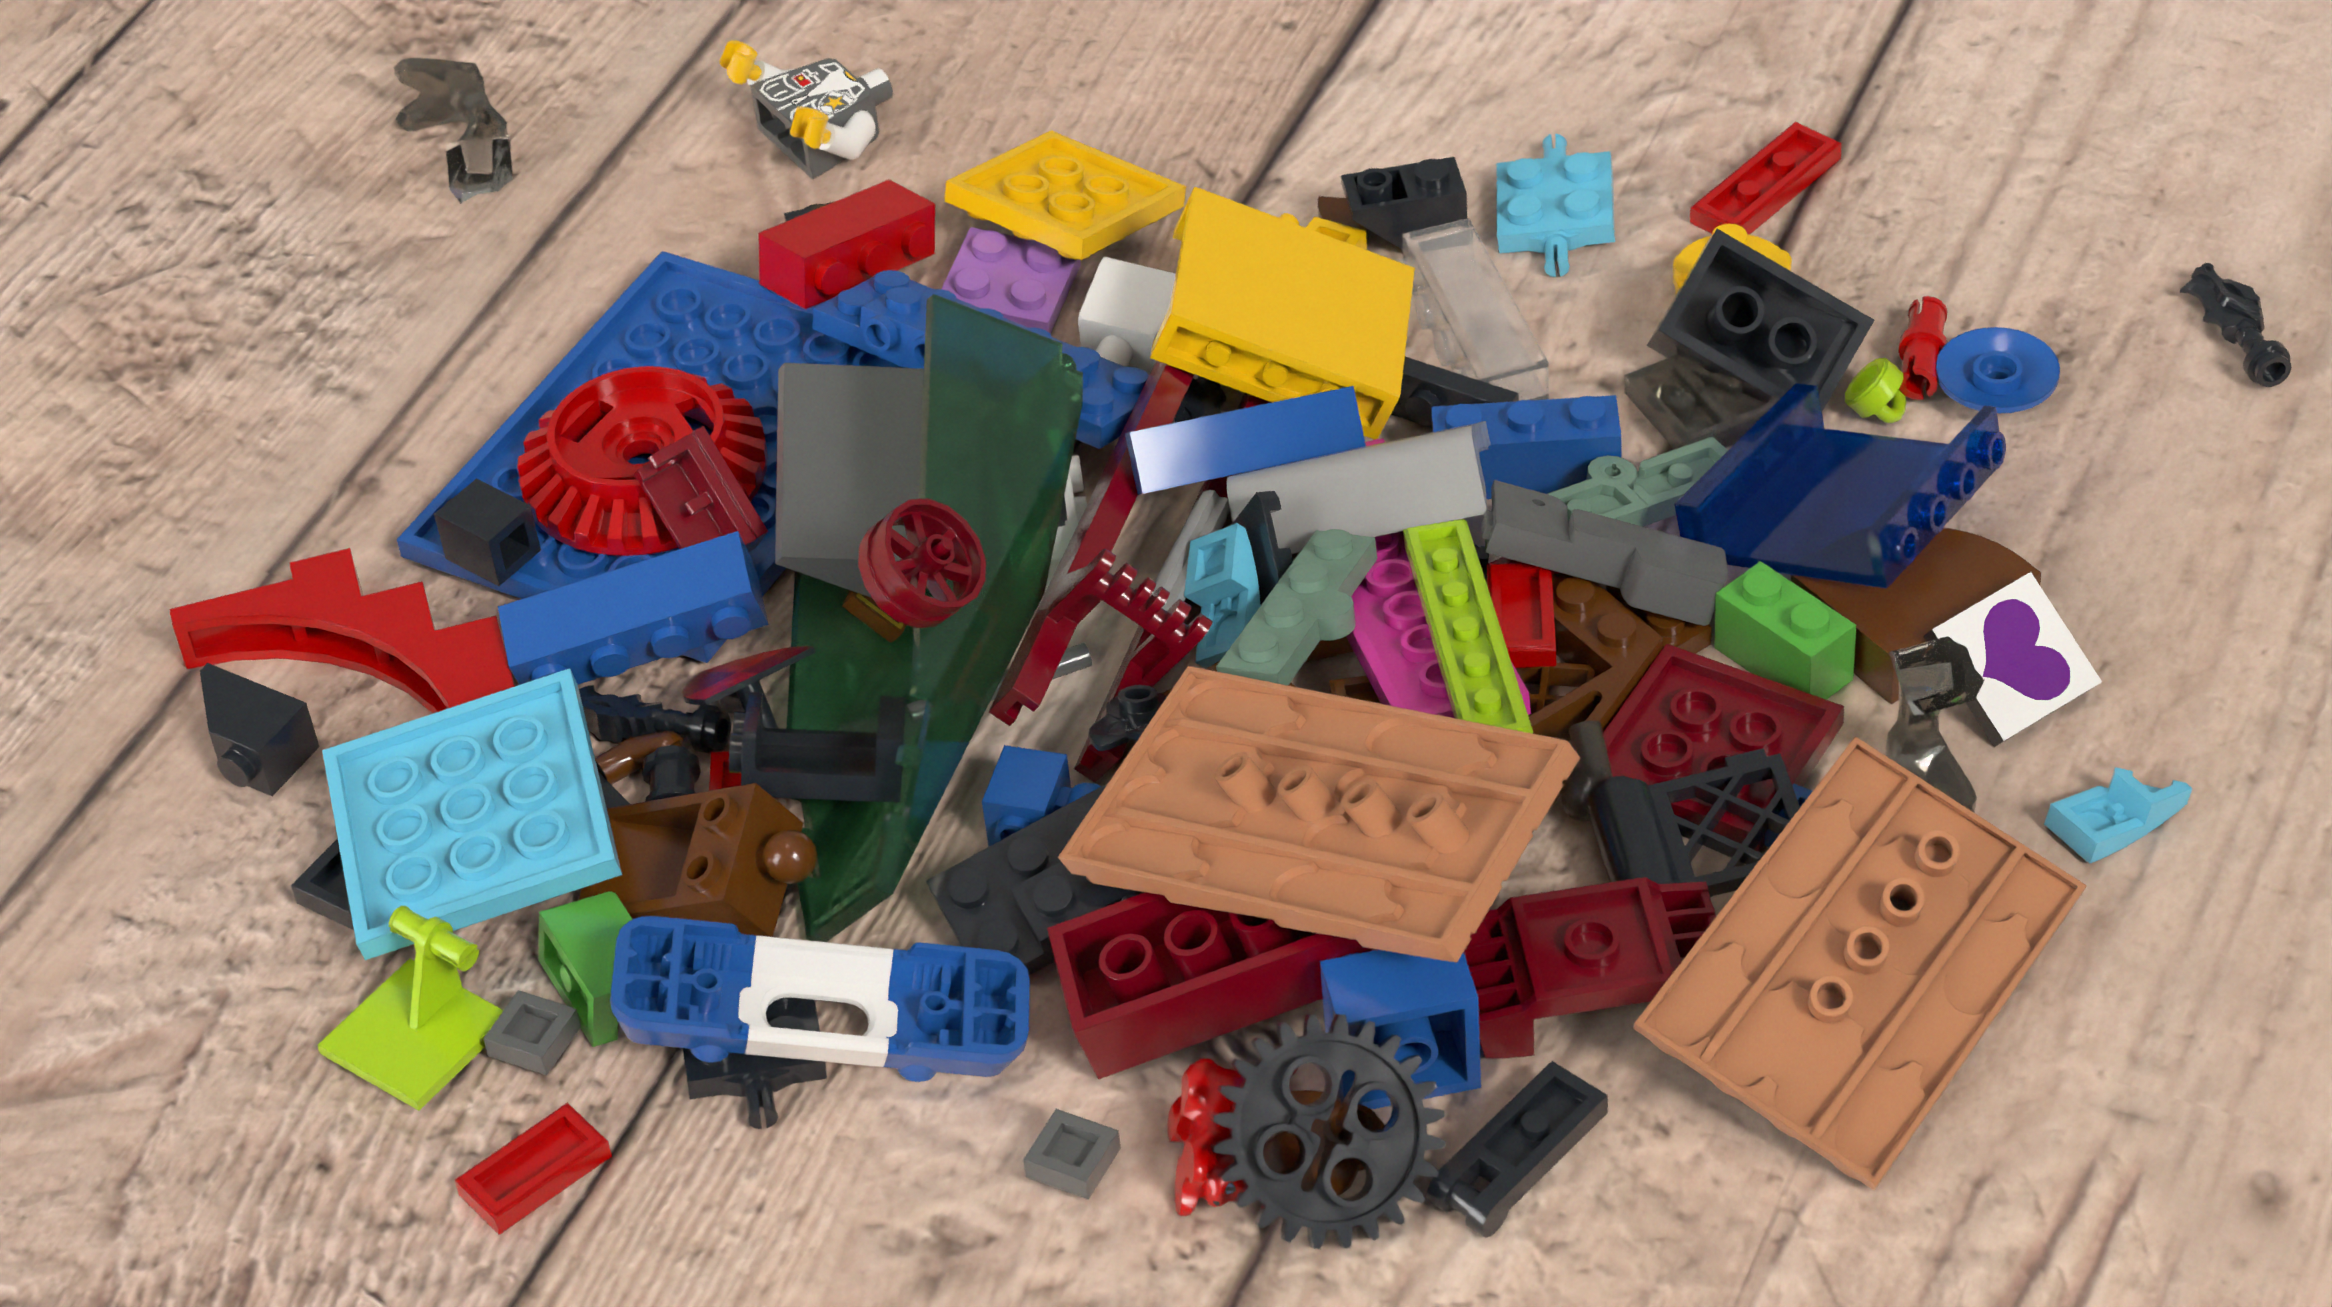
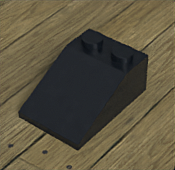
(1759, 323)

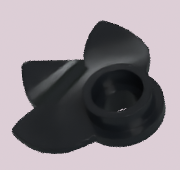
(1126, 717)

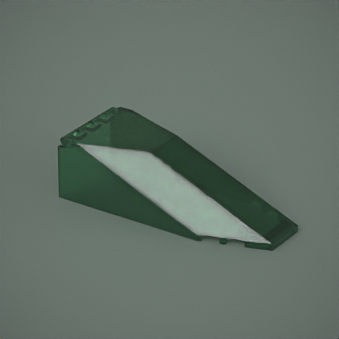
(999, 453)

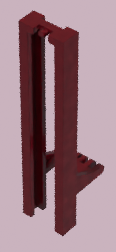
(1084, 582)

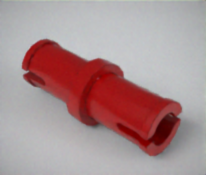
(1921, 346)

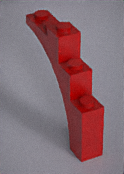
(331, 622)

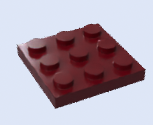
(1700, 711)

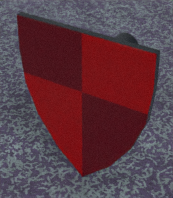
(737, 678)

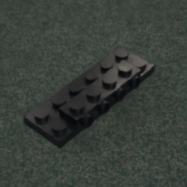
(1021, 888)

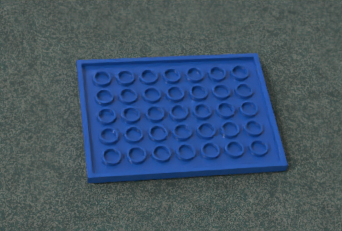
(673, 318)

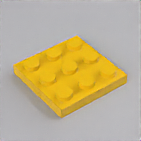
(1064, 195)

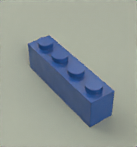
(636, 613)

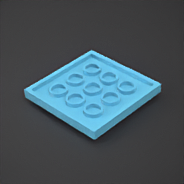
(470, 811)

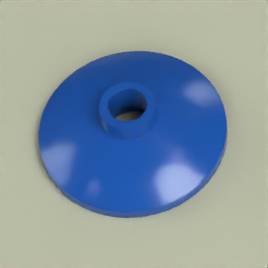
(1998, 369)

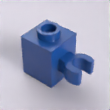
(1026, 789)

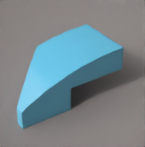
(2115, 816)

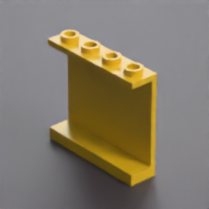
(1284, 309)

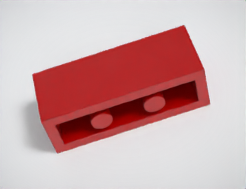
(846, 243)

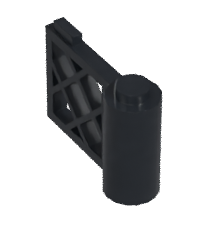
(1644, 837)

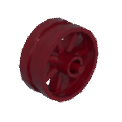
(948, 553)

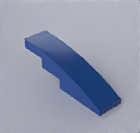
(1245, 440)

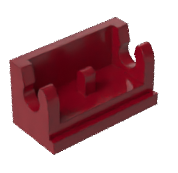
(698, 493)

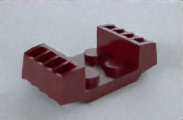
(1580, 953)

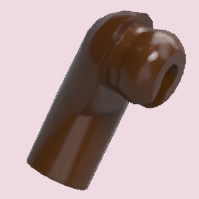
(630, 754)

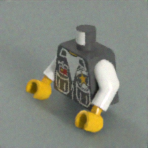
(811, 111)

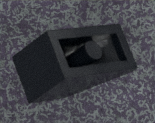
(255, 730)

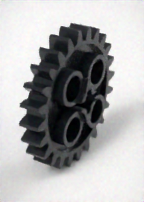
(1389, 1154)

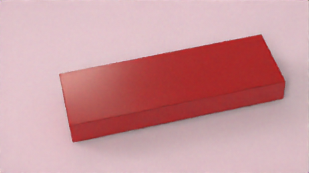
(1767, 180)

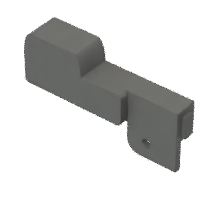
(1648, 565)

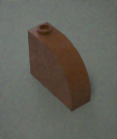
(1939, 584)

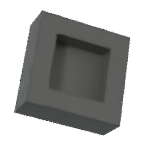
(532, 1032)
(1072, 1153)

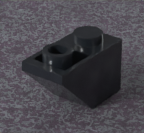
(1406, 197)

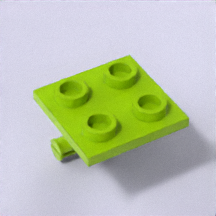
(420, 1020)

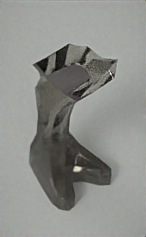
(456, 93)
(1932, 679)

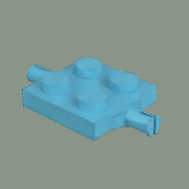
(1555, 203)

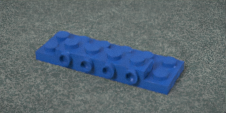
(890, 321)

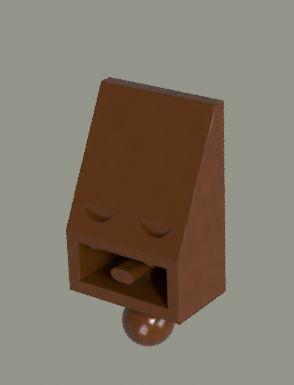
(708, 857)

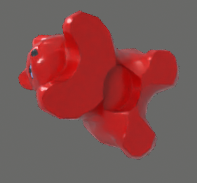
(1191, 1124)

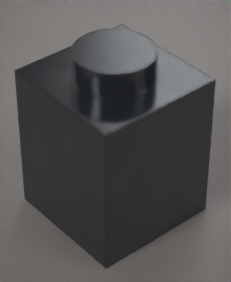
(487, 532)

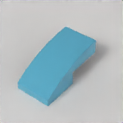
(1226, 587)

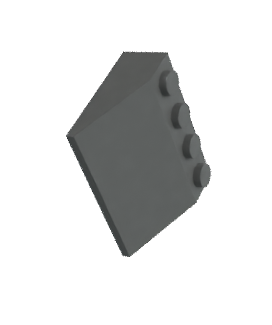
(843, 462)

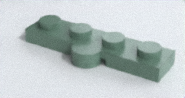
(1645, 496)
(1303, 608)

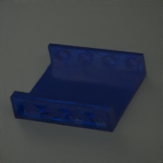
(1835, 498)

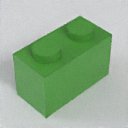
(1784, 633)

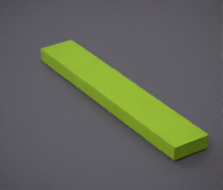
(1464, 626)

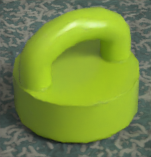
(1874, 388)

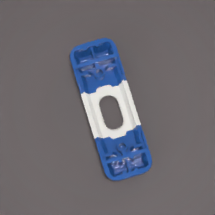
(924, 1005)

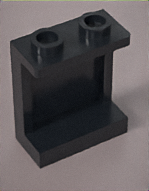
(820, 761)

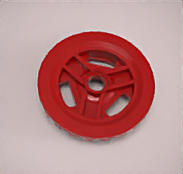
(579, 465)

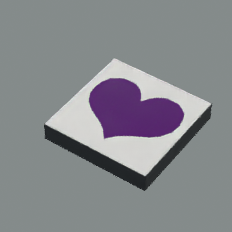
(2023, 656)

